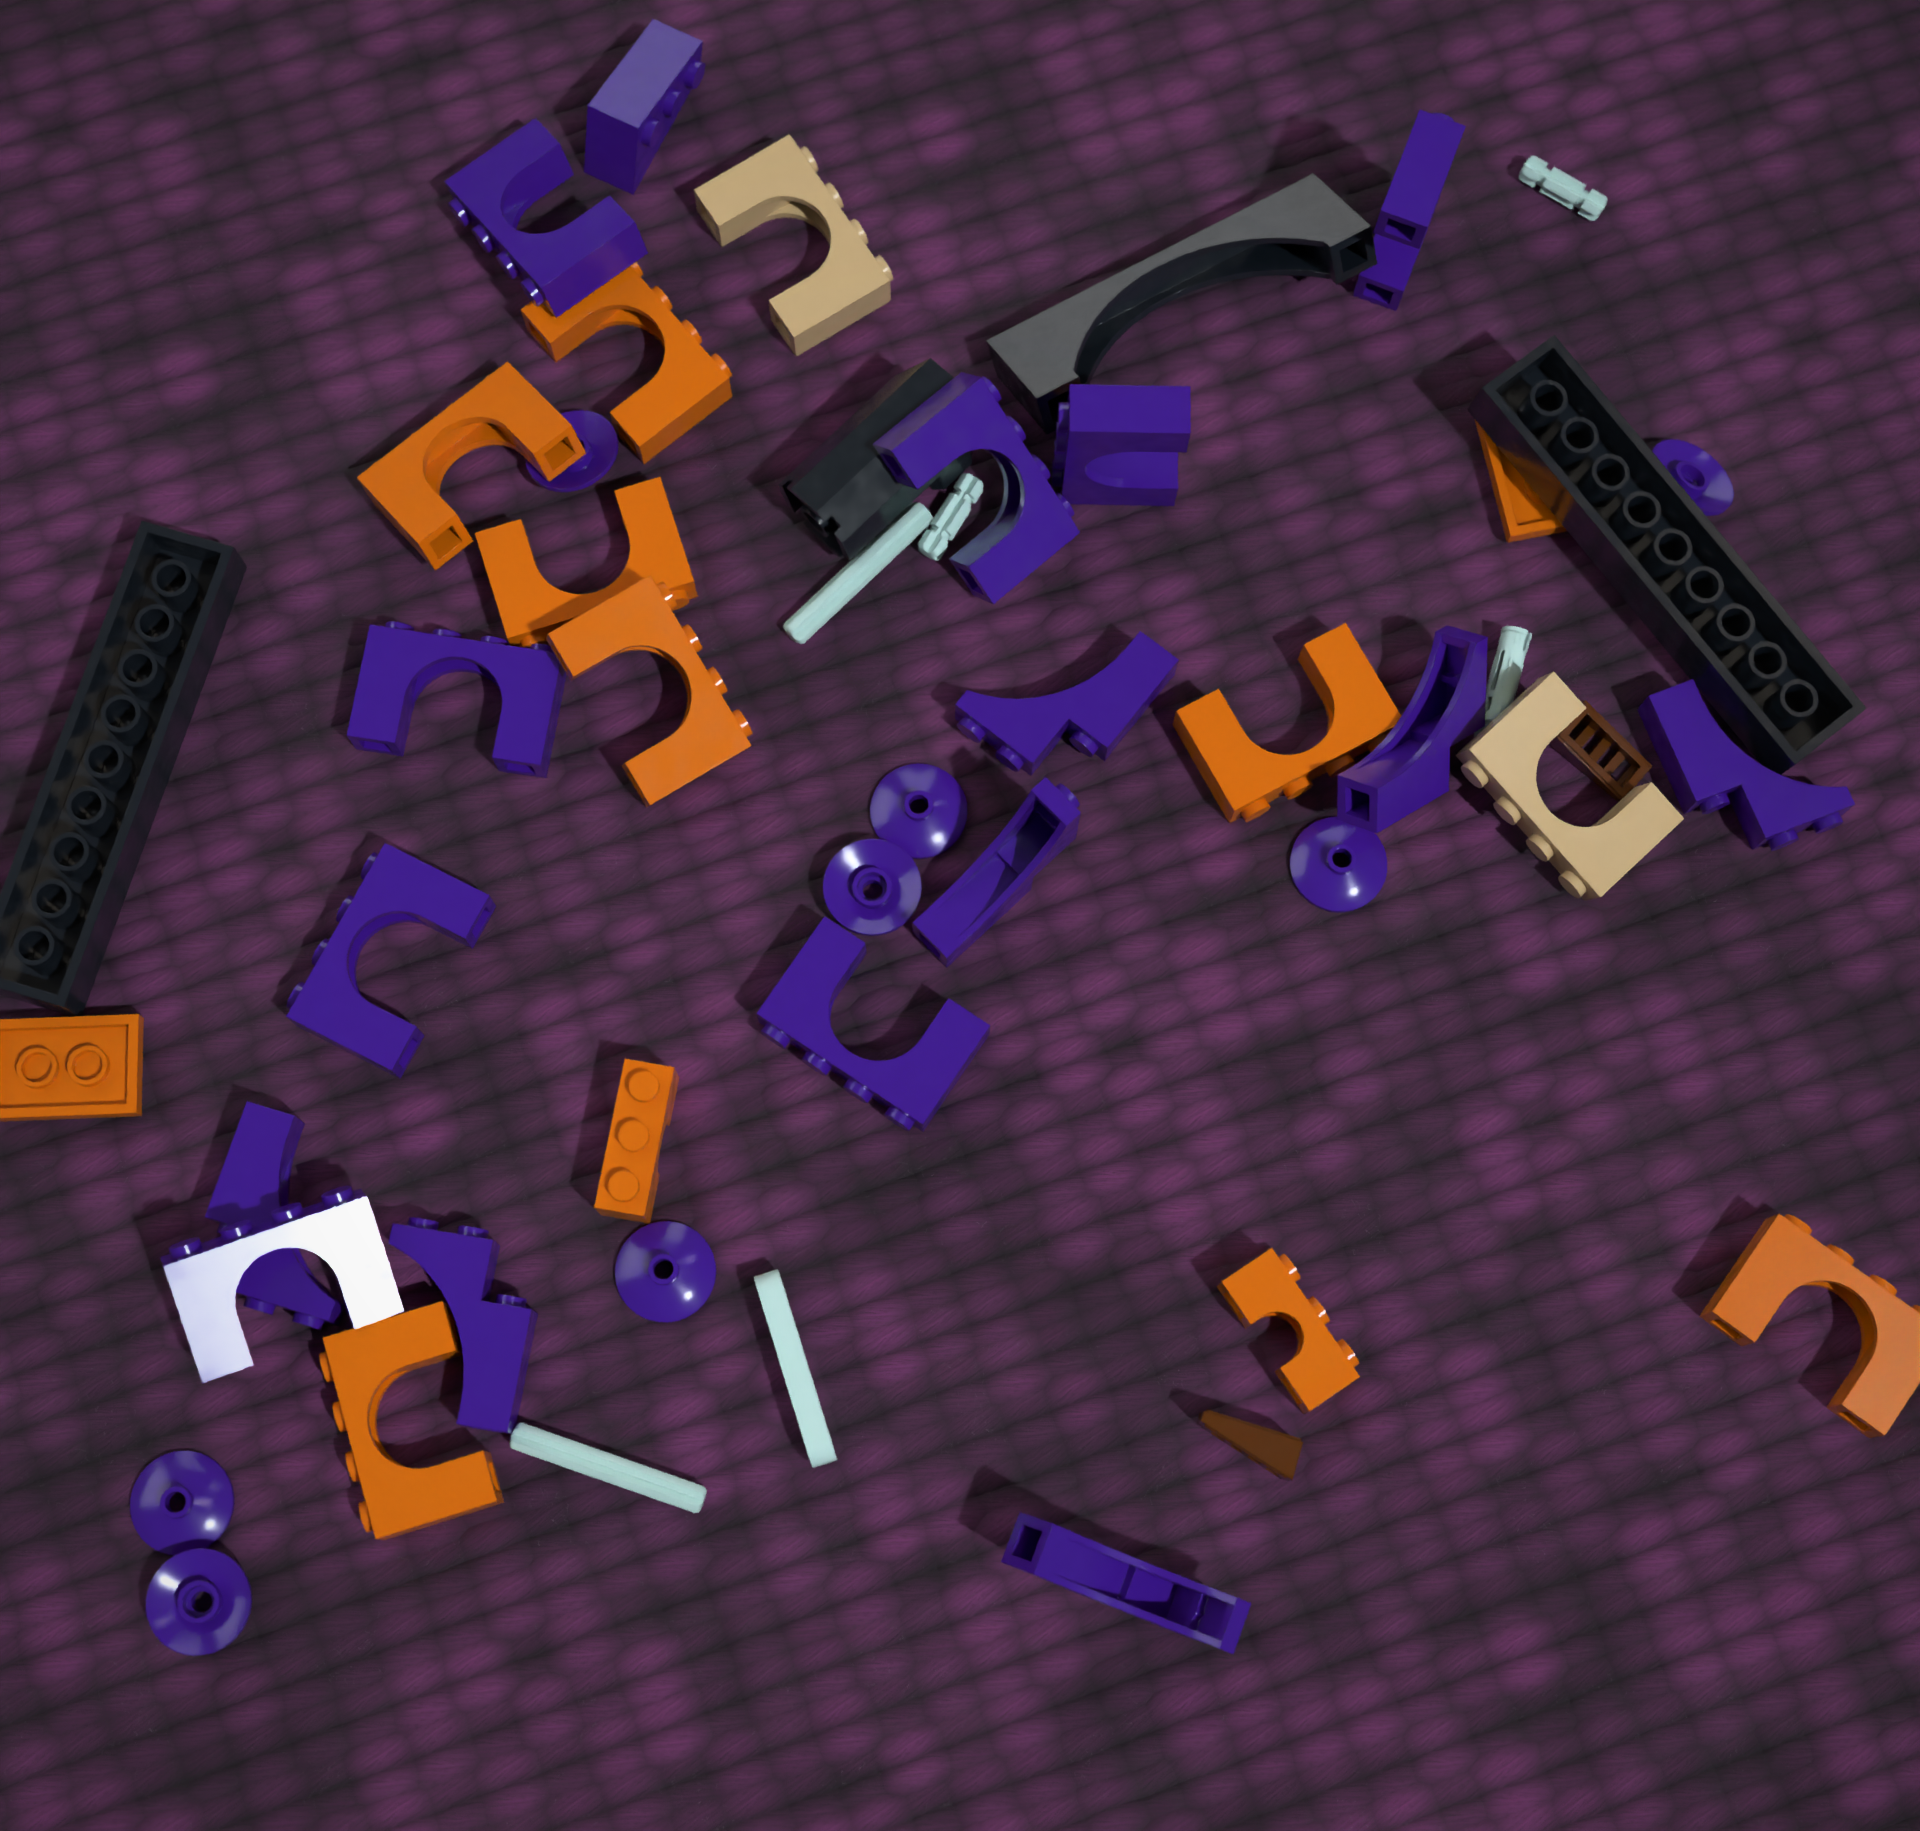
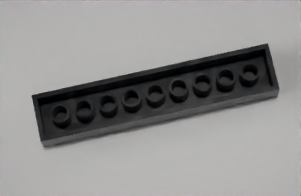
(1664, 557)
(113, 765)

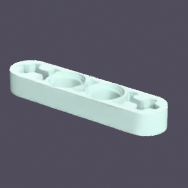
(795, 1368)

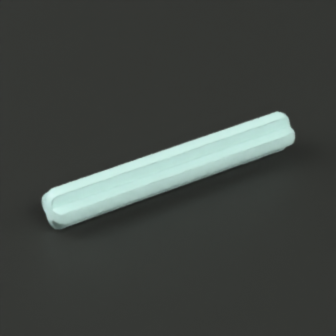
(858, 573)
(608, 1467)

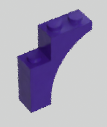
(1092, 713)
(1415, 756)
(1713, 772)
(1002, 872)
(250, 1188)
(492, 1335)
(1126, 1583)

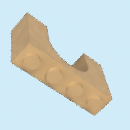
(785, 185)
(1506, 763)

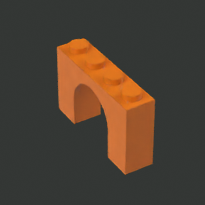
(685, 386)
(494, 412)
(535, 607)
(644, 621)
(1249, 777)
(1788, 1257)
(363, 1367)

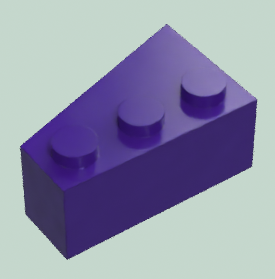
(640, 104)

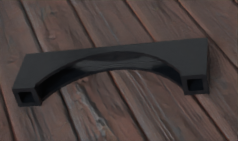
(1288, 233)

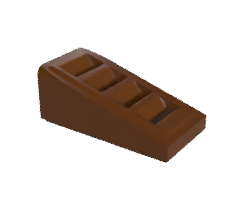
(1587, 763)
(1264, 1446)

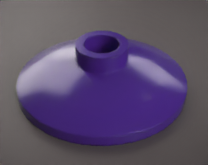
(601, 451)
(1697, 474)
(923, 833)
(865, 864)
(1332, 886)
(672, 1297)
(207, 1505)
(173, 1596)

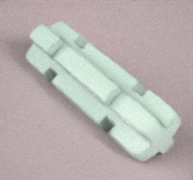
(1563, 188)
(950, 516)

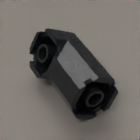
(845, 482)

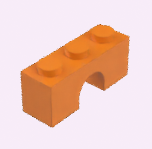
(635, 1139)
(1270, 1289)

